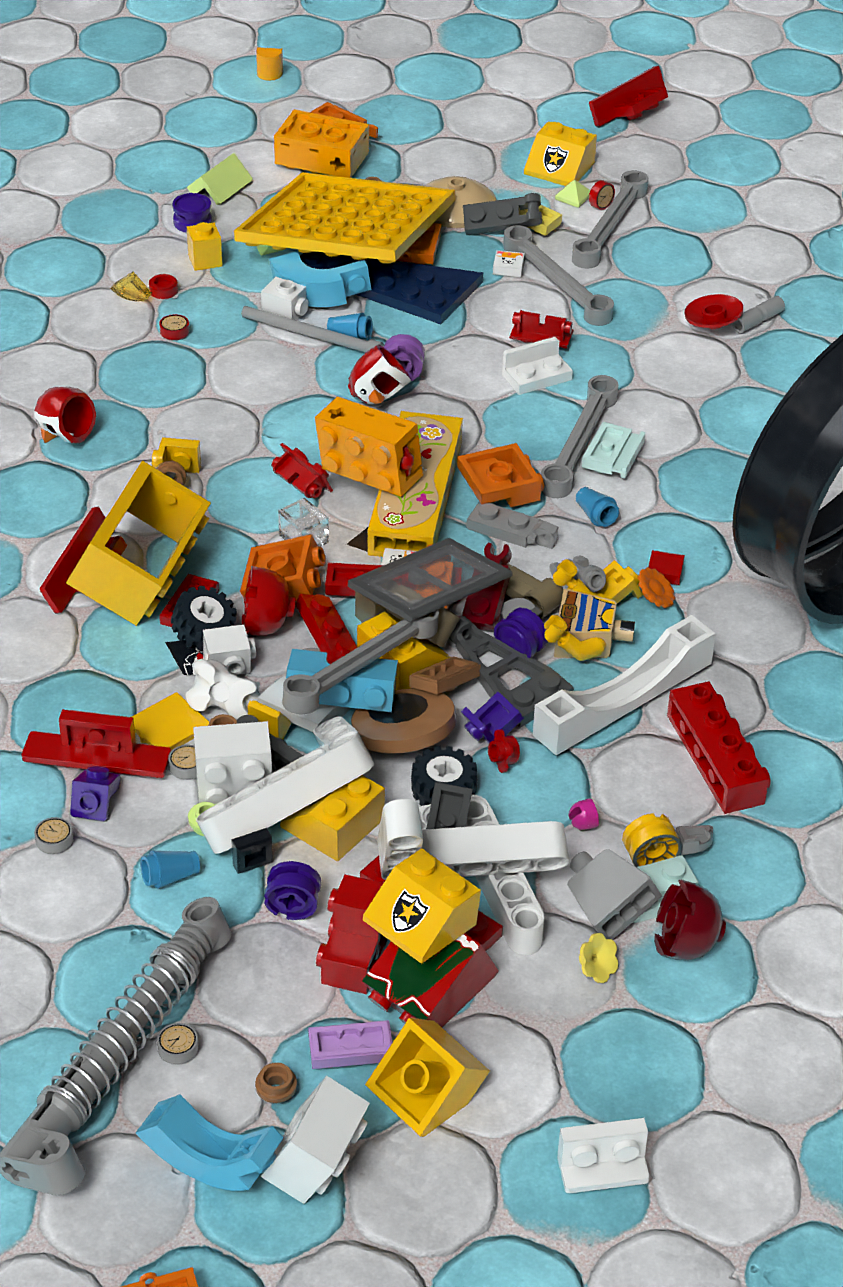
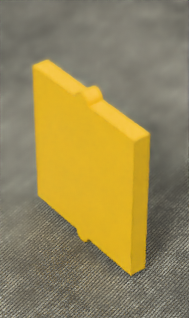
(168, 722)

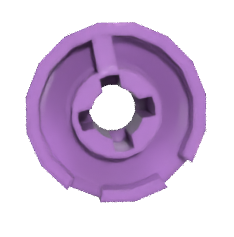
(408, 352)

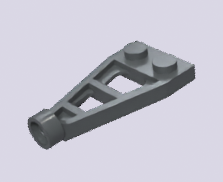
(543, 682)

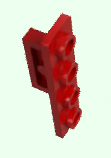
(630, 97)
(54, 587)
(99, 741)

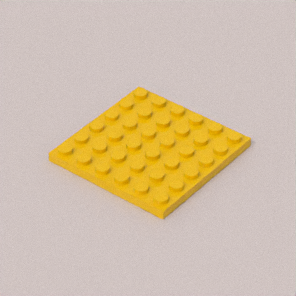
(345, 217)

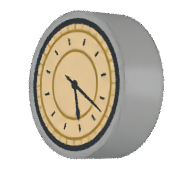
(182, 762)
(53, 835)
(177, 1043)

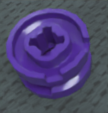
(191, 210)
(522, 631)
(292, 890)

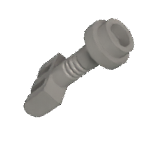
(590, 575)

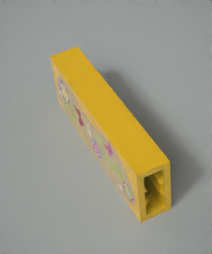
(417, 516)

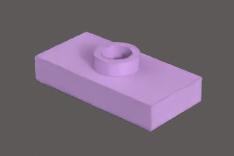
(349, 1044)

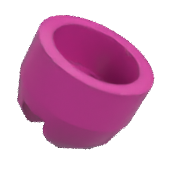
(584, 814)

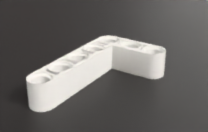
(291, 788)
(473, 848)
(506, 894)

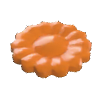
(656, 587)

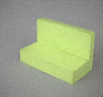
(222, 179)

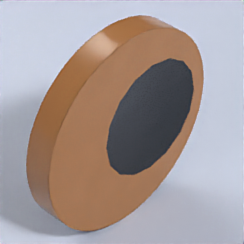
(414, 724)

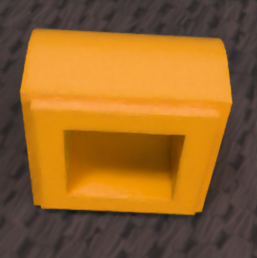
(269, 63)

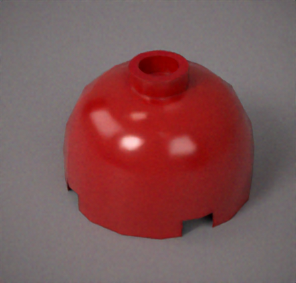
(266, 602)

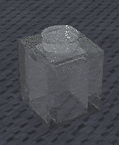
(303, 519)

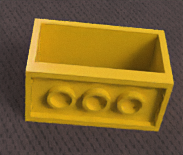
(120, 583)

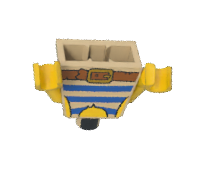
(584, 620)

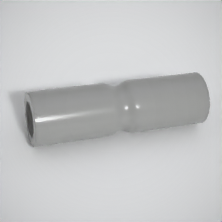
(758, 314)

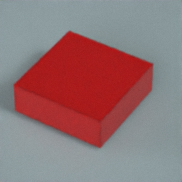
(667, 564)

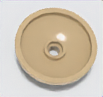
(466, 192)

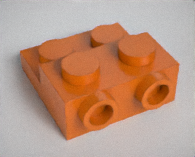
(501, 475)
(293, 559)

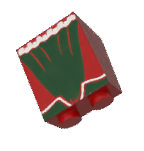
(435, 987)

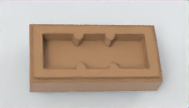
(444, 675)

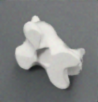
(220, 688)

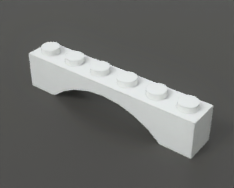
(575, 715)

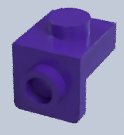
(493, 715)
(92, 793)

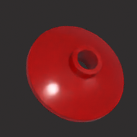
(713, 311)

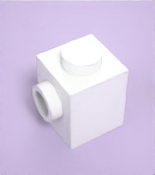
(284, 298)
(230, 648)

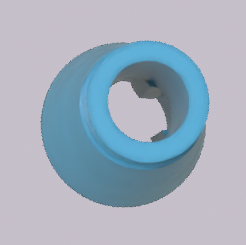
(353, 325)
(597, 506)
(166, 867)

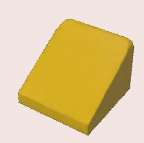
(277, 722)

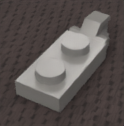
(511, 526)

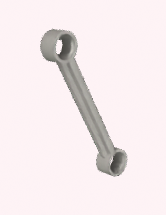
(587, 251)
(597, 308)
(601, 394)
(303, 691)

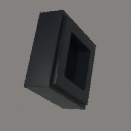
(252, 850)

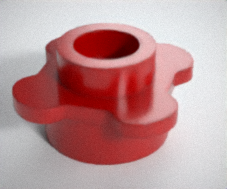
(503, 750)

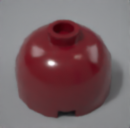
(689, 921)

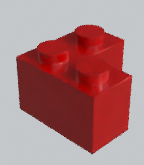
(352, 942)

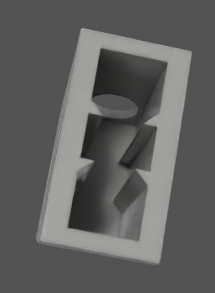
(611, 891)

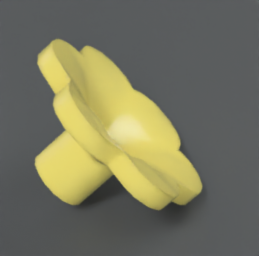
(598, 957)

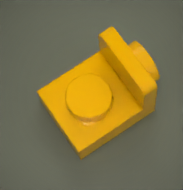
(179, 450)
(619, 583)

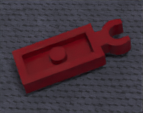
(485, 605)

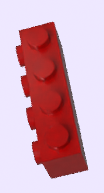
(718, 747)

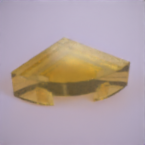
(131, 288)

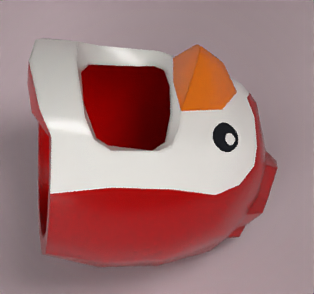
(377, 376)
(65, 414)

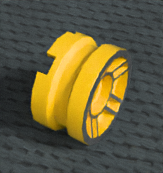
(651, 840)

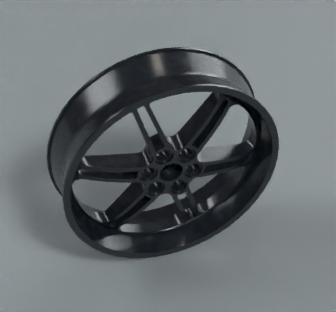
(785, 484)

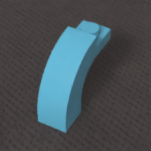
(323, 286)
(205, 1151)

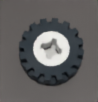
(201, 611)
(442, 767)

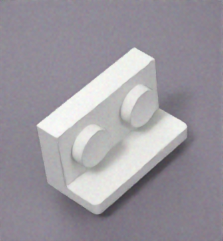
(535, 366)
(603, 1155)

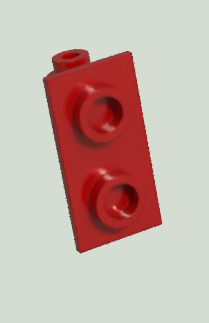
(529, 329)
(310, 477)

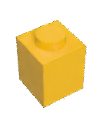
(204, 246)

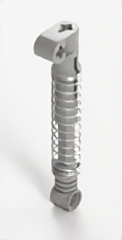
(40, 1151)

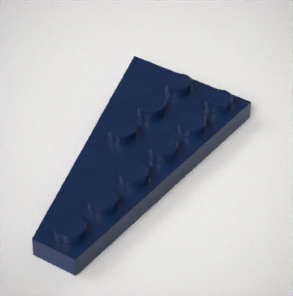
(409, 287)

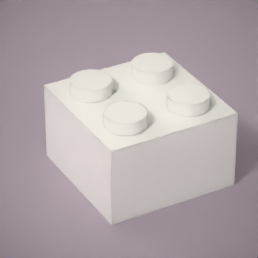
(230, 758)
(317, 1141)

